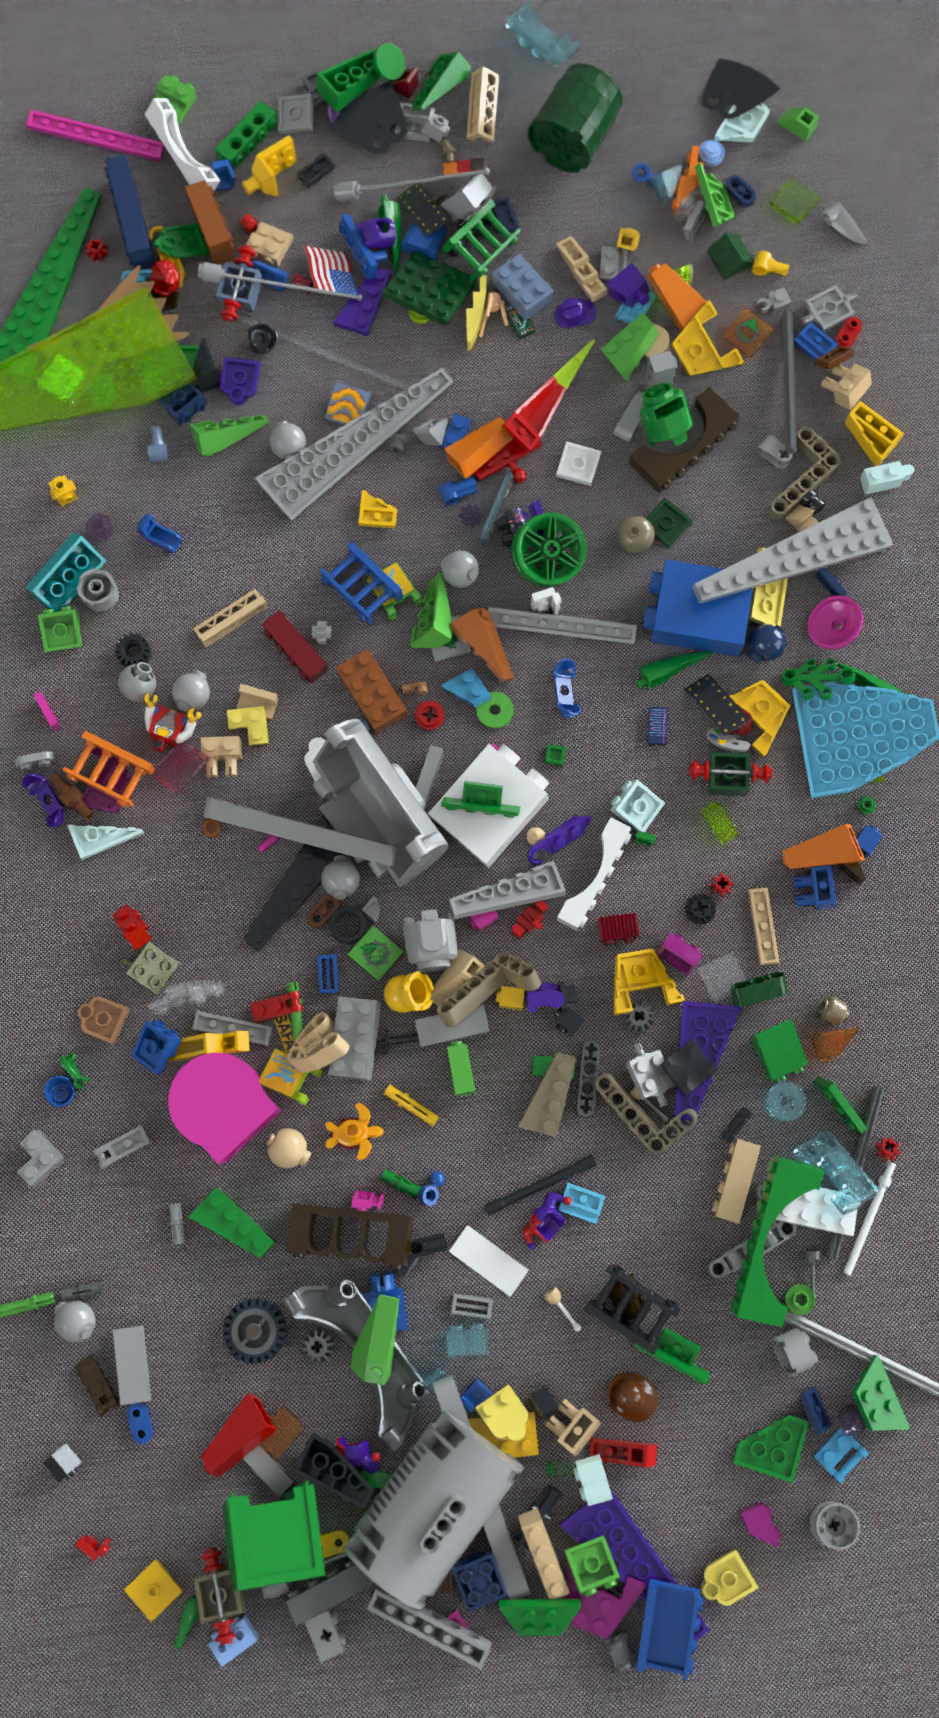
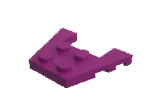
(98, 800)
(603, 1610)

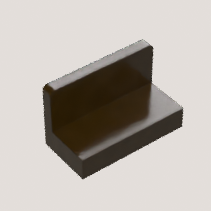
(634, 1304)

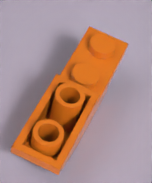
(689, 180)

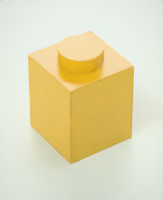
(510, 998)

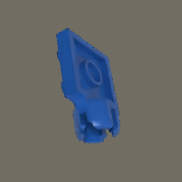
(389, 1289)

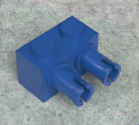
(824, 890)

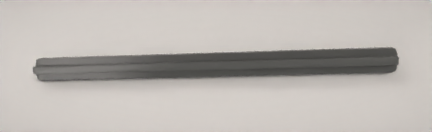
(789, 382)
(860, 1156)

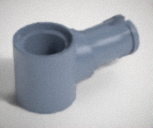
(158, 449)

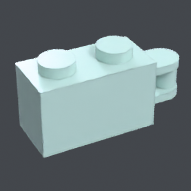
(885, 477)

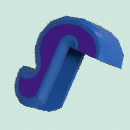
(158, 534)

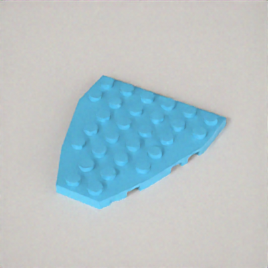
(860, 734)

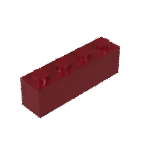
(295, 647)

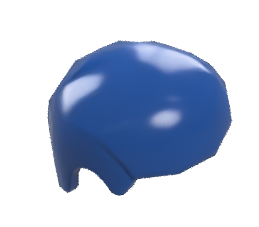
(59, 1091)

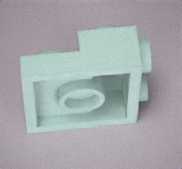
(637, 805)

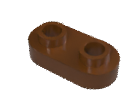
(323, 911)

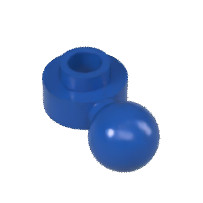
(646, 173)
(436, 1180)

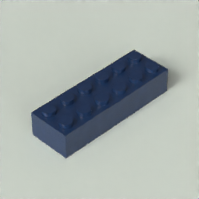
(129, 212)

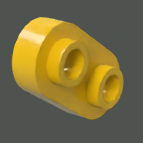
(328, 1542)

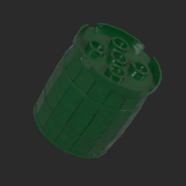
(576, 117)

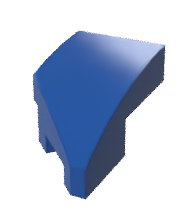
(475, 1395)

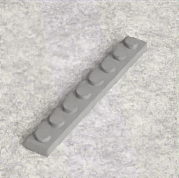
(563, 625)

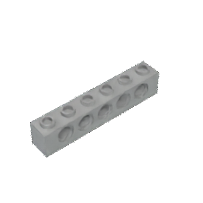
(432, 1628)

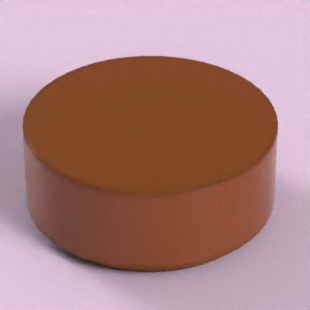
(212, 828)

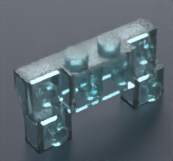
(539, 38)
(840, 1168)

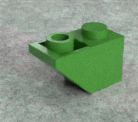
(800, 122)

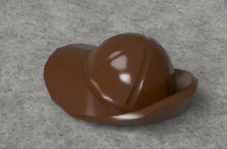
(632, 1396)

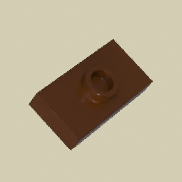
(834, 357)

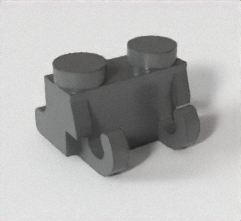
(621, 1656)

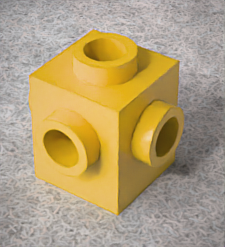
(62, 490)

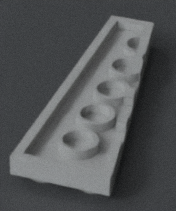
(522, 889)

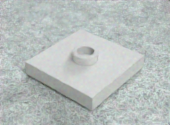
(578, 463)

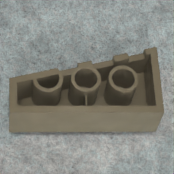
(548, 1102)

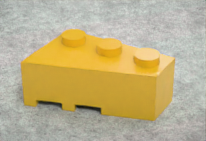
(873, 433)

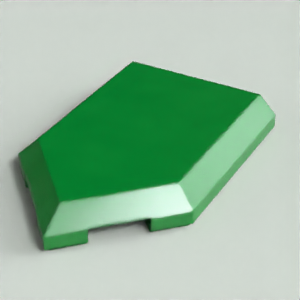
(182, 241)

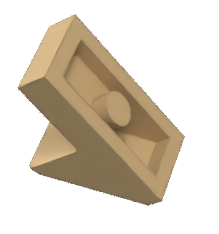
(801, 518)

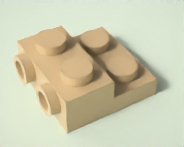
(270, 244)

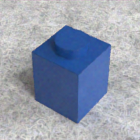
(868, 839)

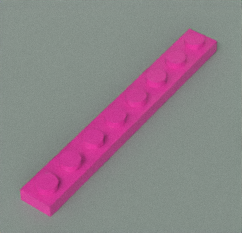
(95, 135)

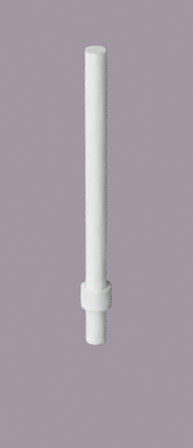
(884, 1182)

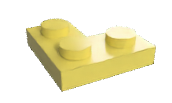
(252, 718)

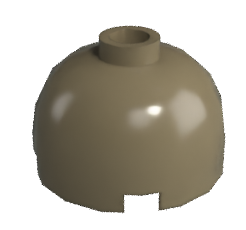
(636, 535)

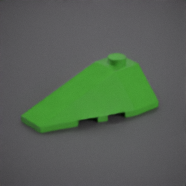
(375, 1345)

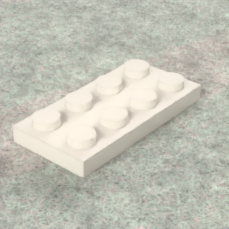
(818, 1212)

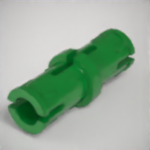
(400, 1183)

